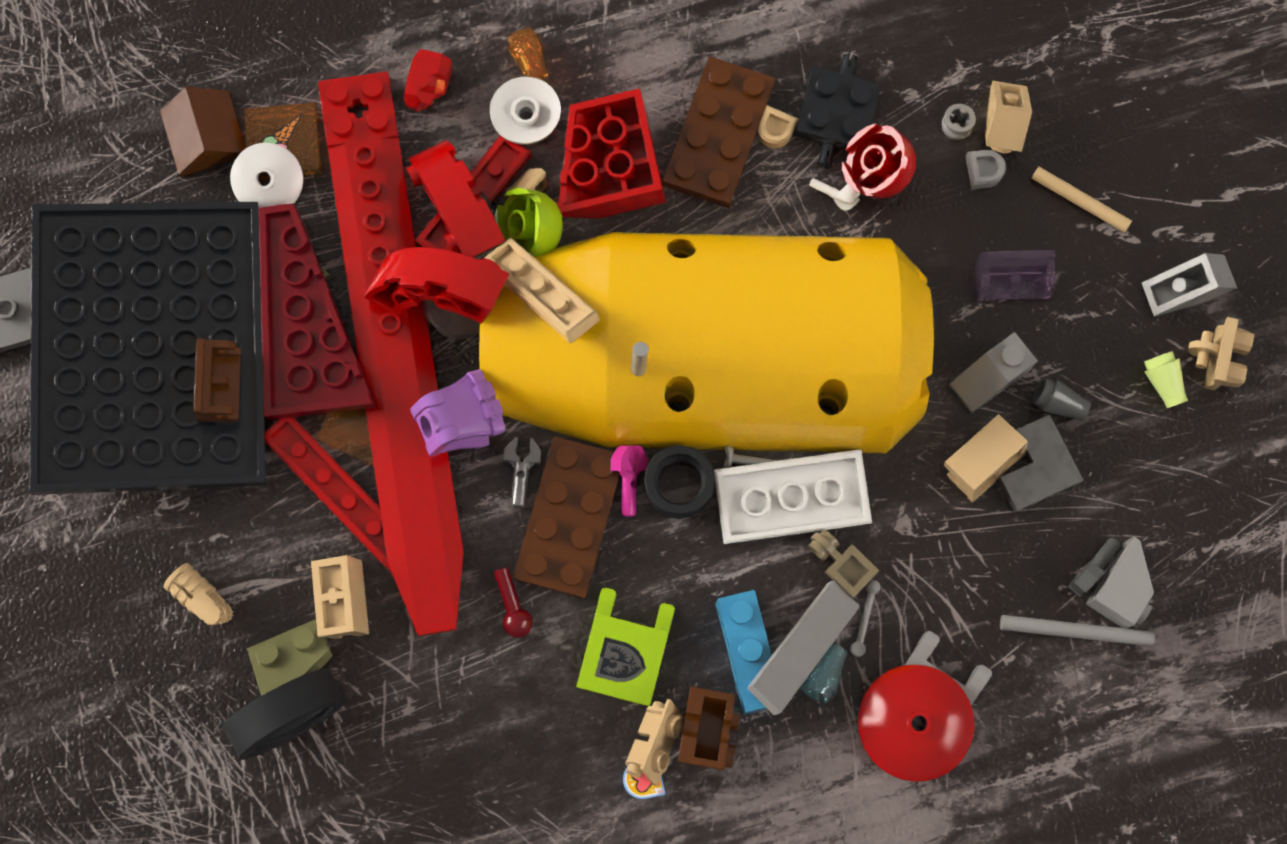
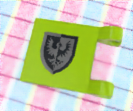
(624, 655)

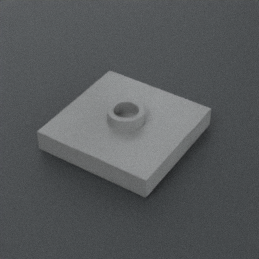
(15, 310)

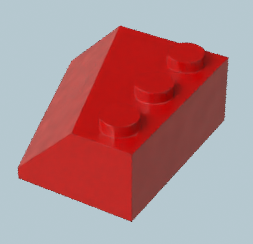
(609, 158)

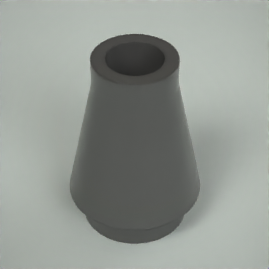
(1058, 399)

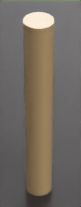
(1081, 199)

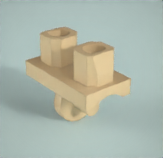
(1227, 339)

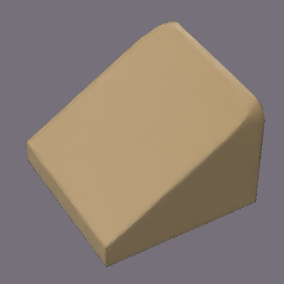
(531, 179)

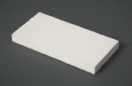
(792, 496)

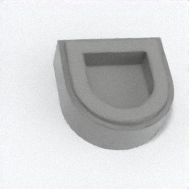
(985, 168)

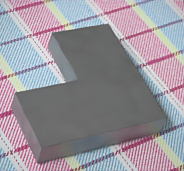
(1049, 469)

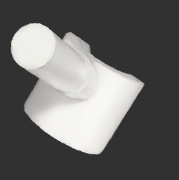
(845, 198)

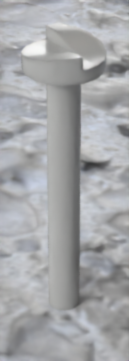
(742, 459)

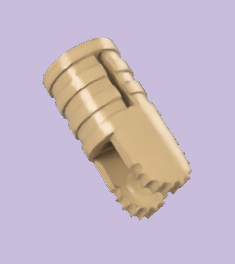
(198, 595)

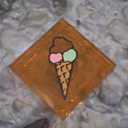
(290, 127)

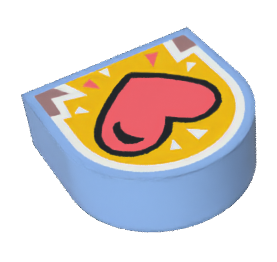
(641, 787)

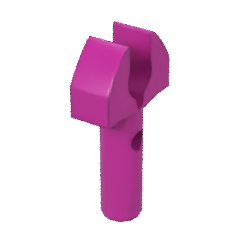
(629, 471)

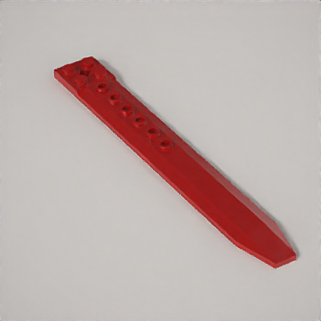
(393, 352)

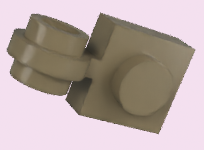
(849, 569)

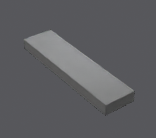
(803, 647)

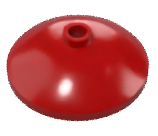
(887, 723)

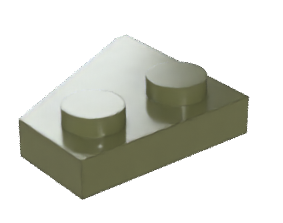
(288, 656)

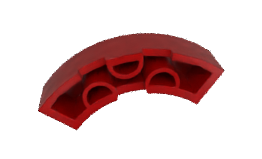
(449, 187)
(437, 275)

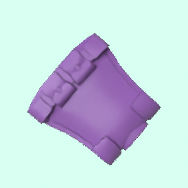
(459, 415)

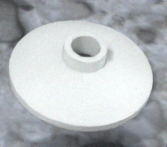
(521, 96)
(281, 166)

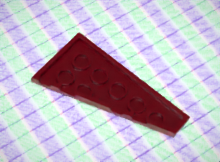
(304, 340)

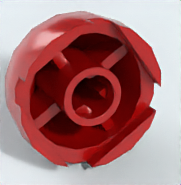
(879, 162)

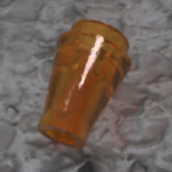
(527, 53)

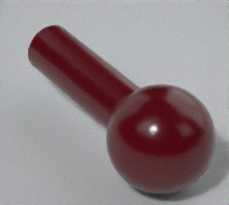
(517, 620)

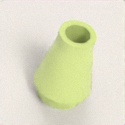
(1167, 378)

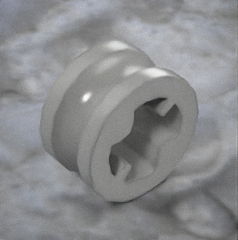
(954, 130)

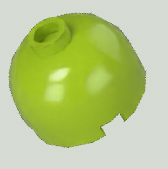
(530, 220)

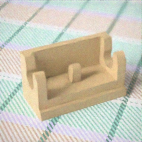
(986, 457)
(339, 597)

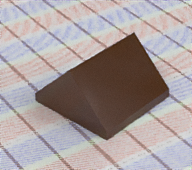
(202, 129)

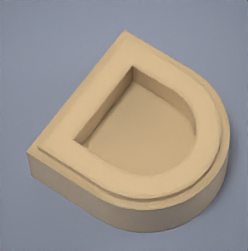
(776, 127)

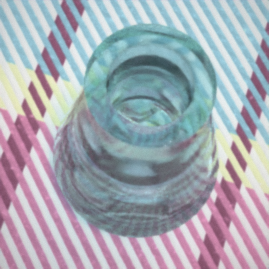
(825, 677)

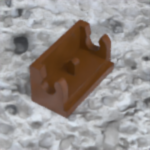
(217, 381)

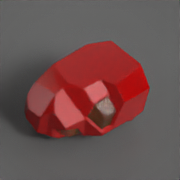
(427, 79)

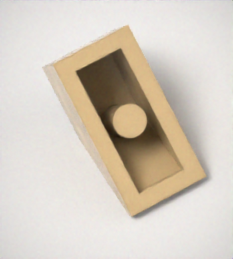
(1007, 117)

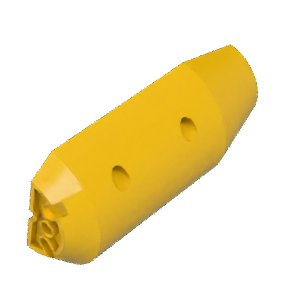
(735, 332)

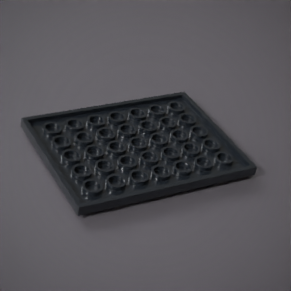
(115, 345)

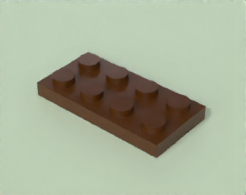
(718, 132)
(568, 519)

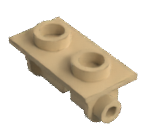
(662, 725)

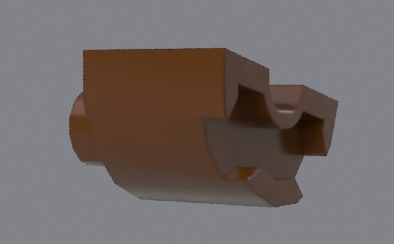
(707, 729)

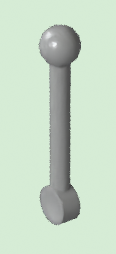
(858, 648)

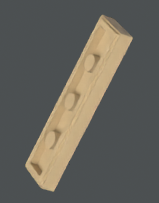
(544, 291)

